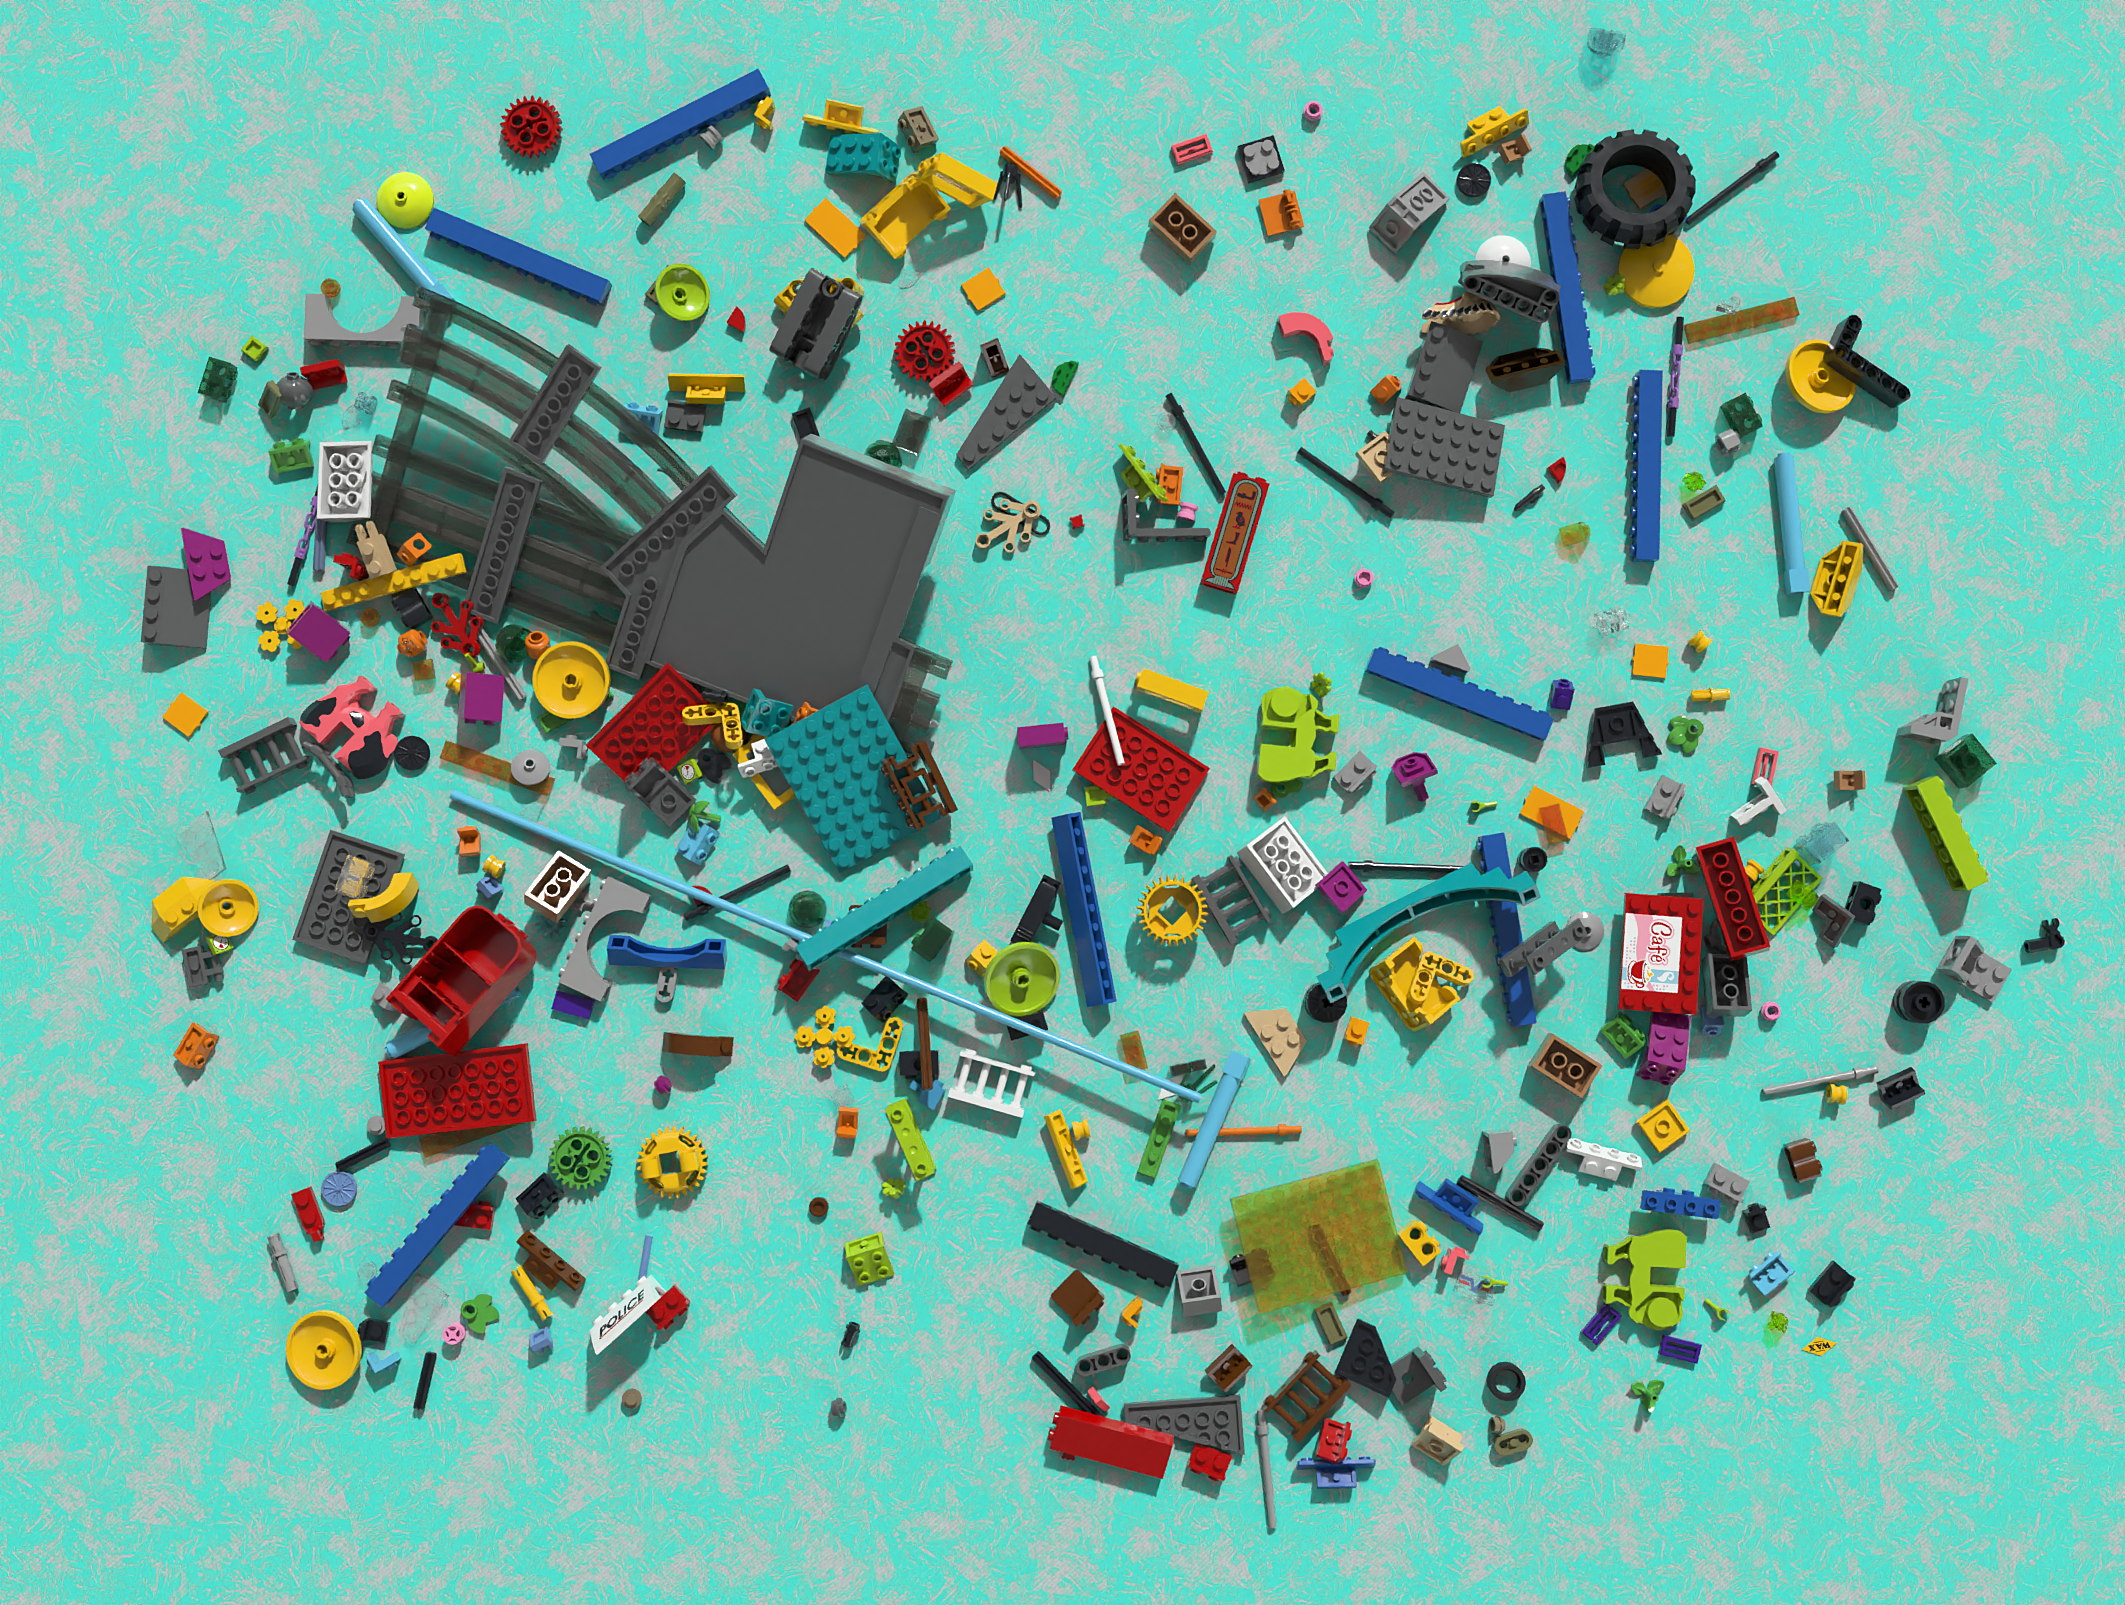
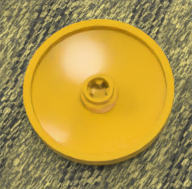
(1657, 273)
(1814, 382)
(571, 680)
(323, 1349)

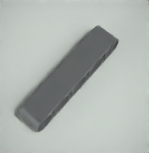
(1547, 1159)

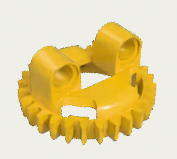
(1186, 897)
(689, 1157)

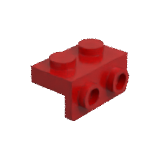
(951, 384)
(357, 567)
(797, 980)
(1333, 1441)

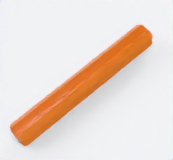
(1031, 172)

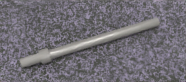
(1856, 1073)
(1263, 1430)

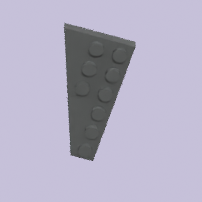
(1011, 407)
(1200, 1420)

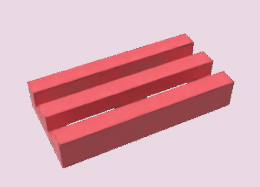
(1174, 148)
(1764, 767)

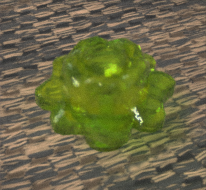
(1694, 481)
(920, 912)
(1778, 1321)

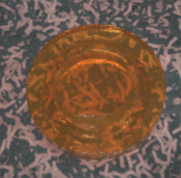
(330, 287)
(370, 617)

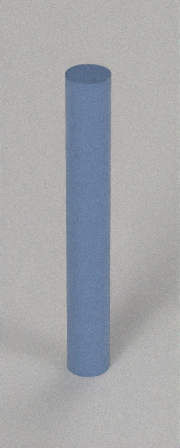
(645, 1256)

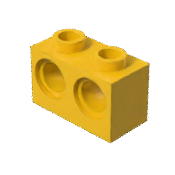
(1415, 1244)

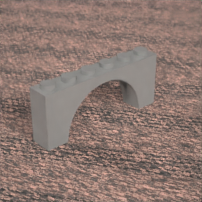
(323, 328)
(580, 971)

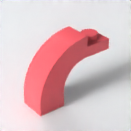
(1306, 324)

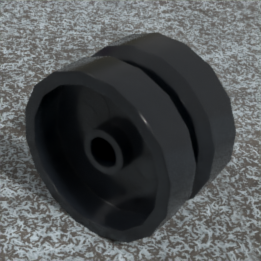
(1918, 1002)

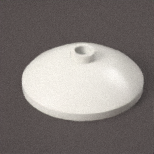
(1504, 247)

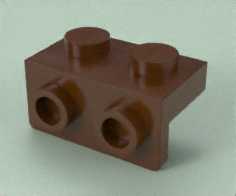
(1228, 1368)

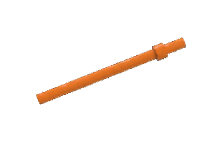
(1281, 1130)

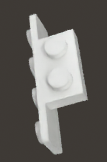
(763, 760)
(1601, 1160)

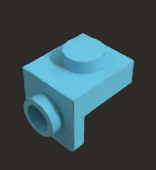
(388, 1363)

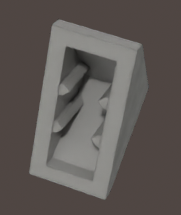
(1453, 659)

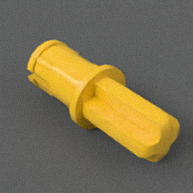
(1710, 695)

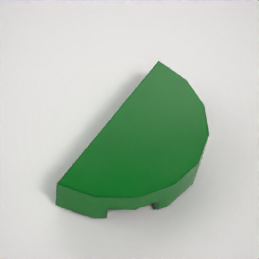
(1576, 157)
(1063, 375)

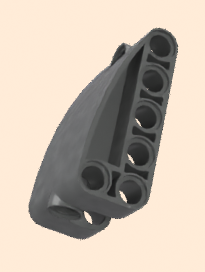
(1514, 283)
(816, 325)

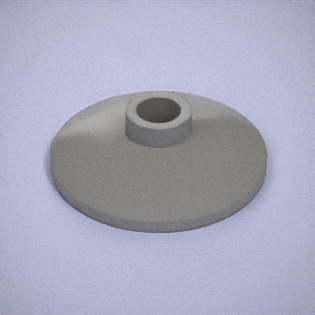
(530, 775)
(1595, 926)

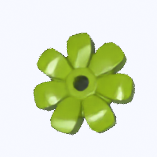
(1615, 285)
(1321, 684)
(893, 1188)

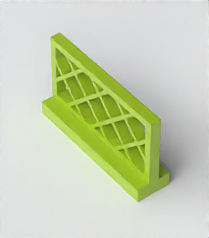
(1771, 876)

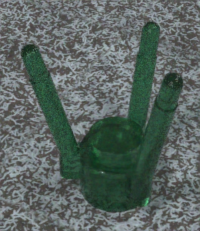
(1193, 1087)

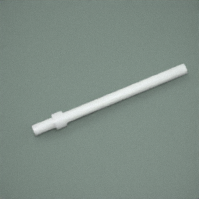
(1097, 675)

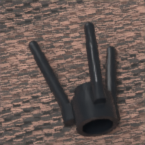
(1010, 175)

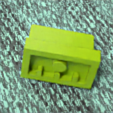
(868, 1258)

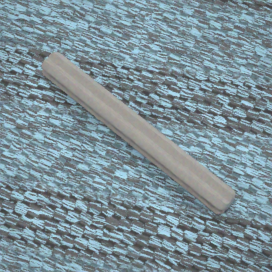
(1869, 548)
(499, 663)

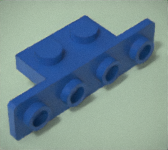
(1452, 1201)
(1680, 1203)
(1335, 1475)

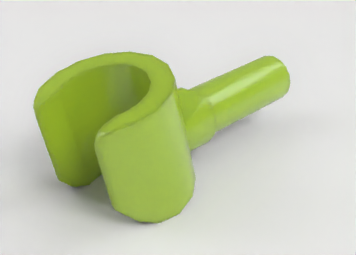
(477, 667)
(1484, 805)
(1494, 1282)
(1717, 1309)

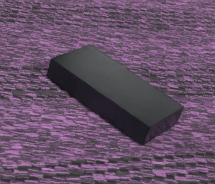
(805, 423)

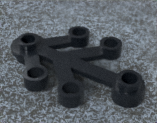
(395, 936)

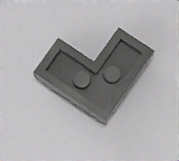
(1837, 920)

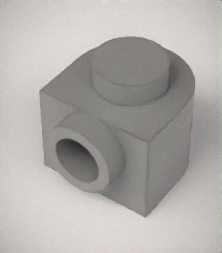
(1728, 441)

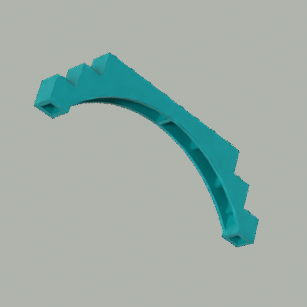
(1456, 887)

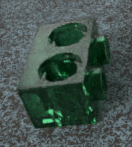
(212, 379)
(1736, 418)

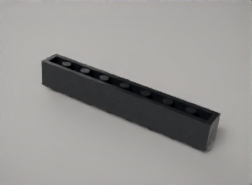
(1102, 1243)

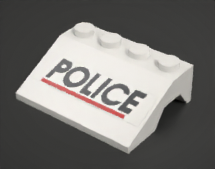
(625, 1313)

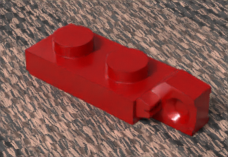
(309, 1213)

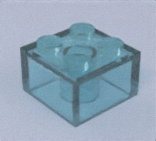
(1820, 843)

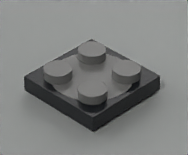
(1260, 159)

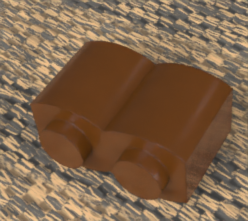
(1803, 1160)

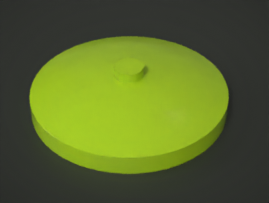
(1021, 978)

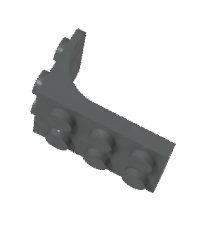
(659, 791)

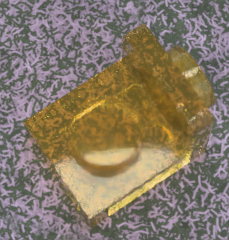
(1575, 533)

